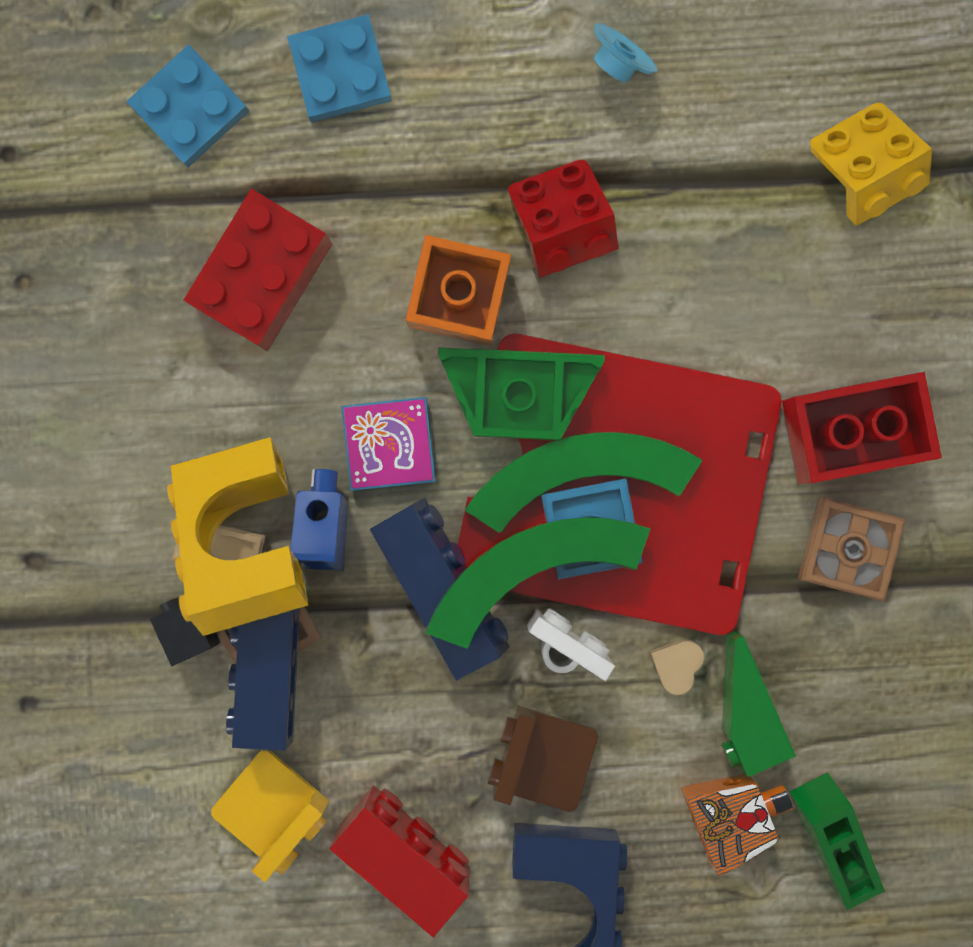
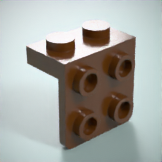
(543, 760)

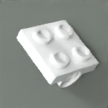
(583, 650)

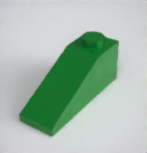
(749, 717)
(837, 840)

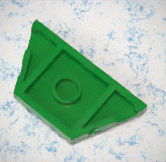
(519, 390)

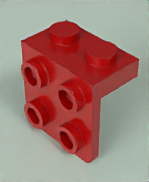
(564, 217)

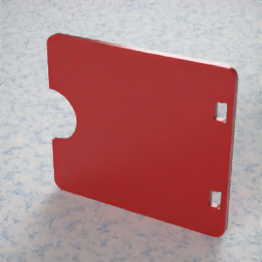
(688, 532)

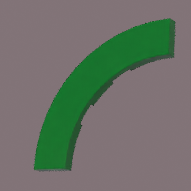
(580, 458)
(524, 556)

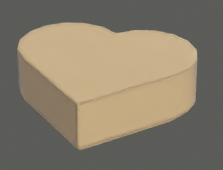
(677, 664)

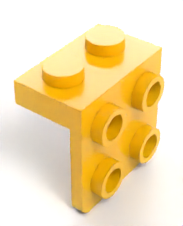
(874, 160)
(271, 812)

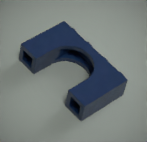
(580, 858)

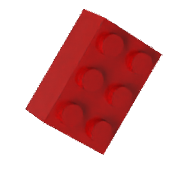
(259, 270)
(861, 428)
(403, 859)

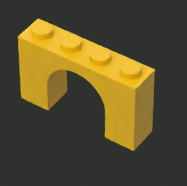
(204, 494)

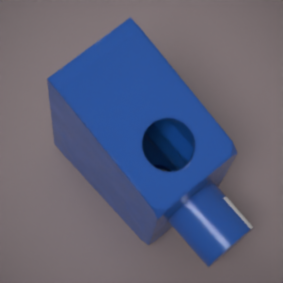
(322, 542)

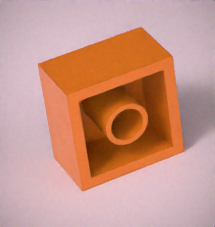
(458, 290)

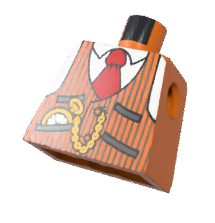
(735, 818)

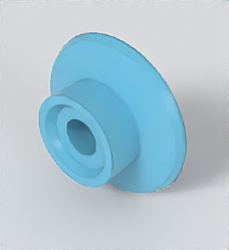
(620, 55)

